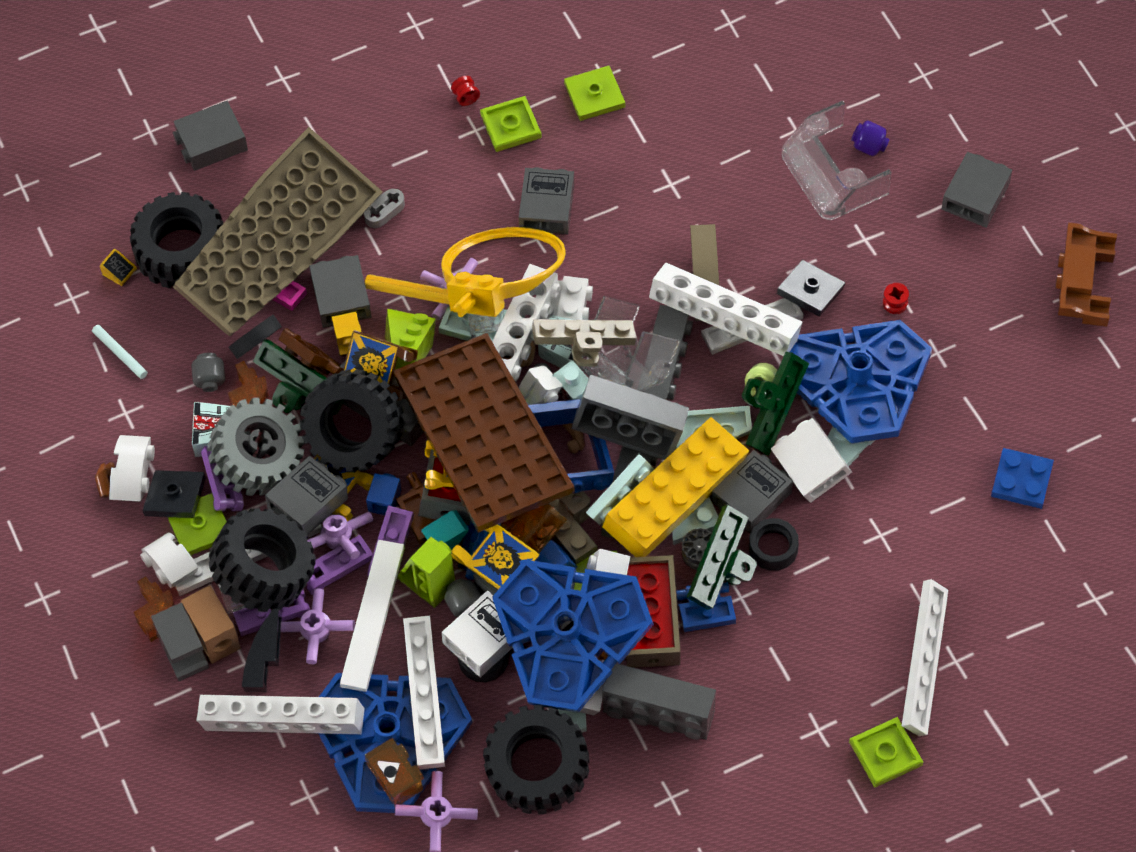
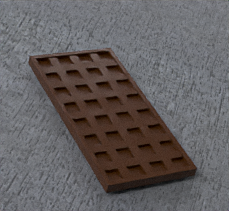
(483, 432)

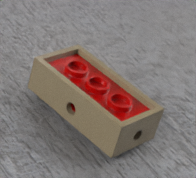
(662, 642)

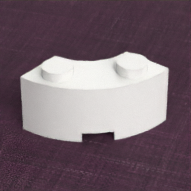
(129, 477)
(168, 560)

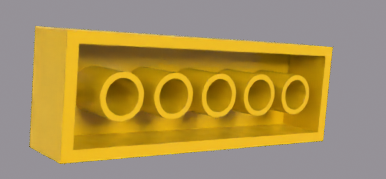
(674, 489)

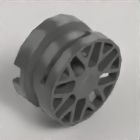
(695, 546)

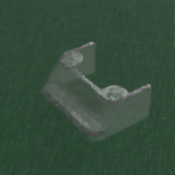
(826, 187)
(651, 357)

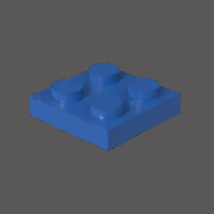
(1022, 478)

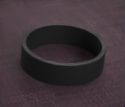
(255, 336)

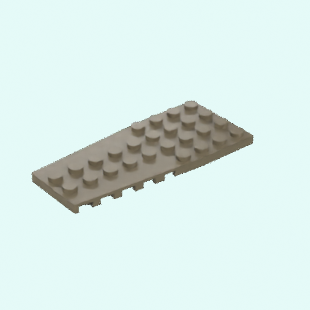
(277, 232)

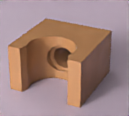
(211, 624)

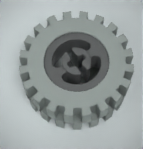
(234, 449)

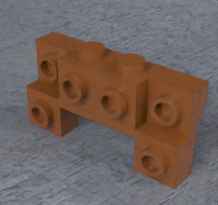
(1075, 282)

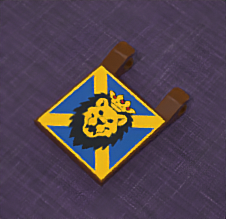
(377, 357)

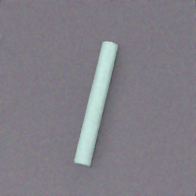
(119, 351)

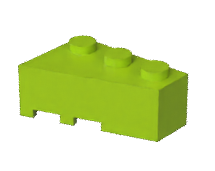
(410, 331)
(429, 571)

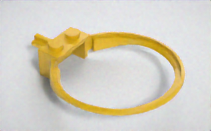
(486, 293)

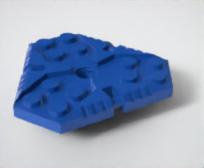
(865, 381)
(564, 665)
(384, 712)

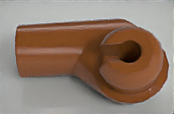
(102, 479)

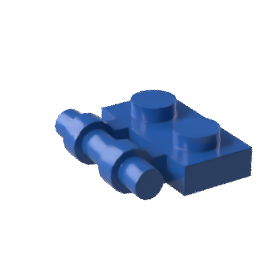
(696, 617)

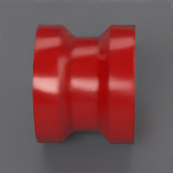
(465, 90)
(891, 303)

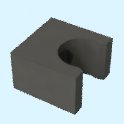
(180, 642)

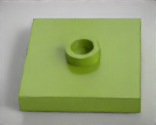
(594, 93)
(510, 123)
(202, 530)
(886, 752)

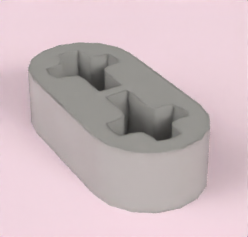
(384, 208)

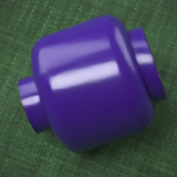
(870, 138)

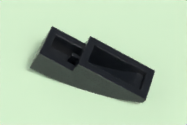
(263, 653)

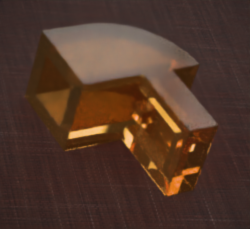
(252, 386)
(156, 603)

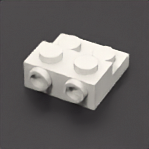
(571, 299)

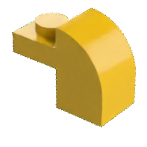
(343, 328)

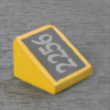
(117, 267)

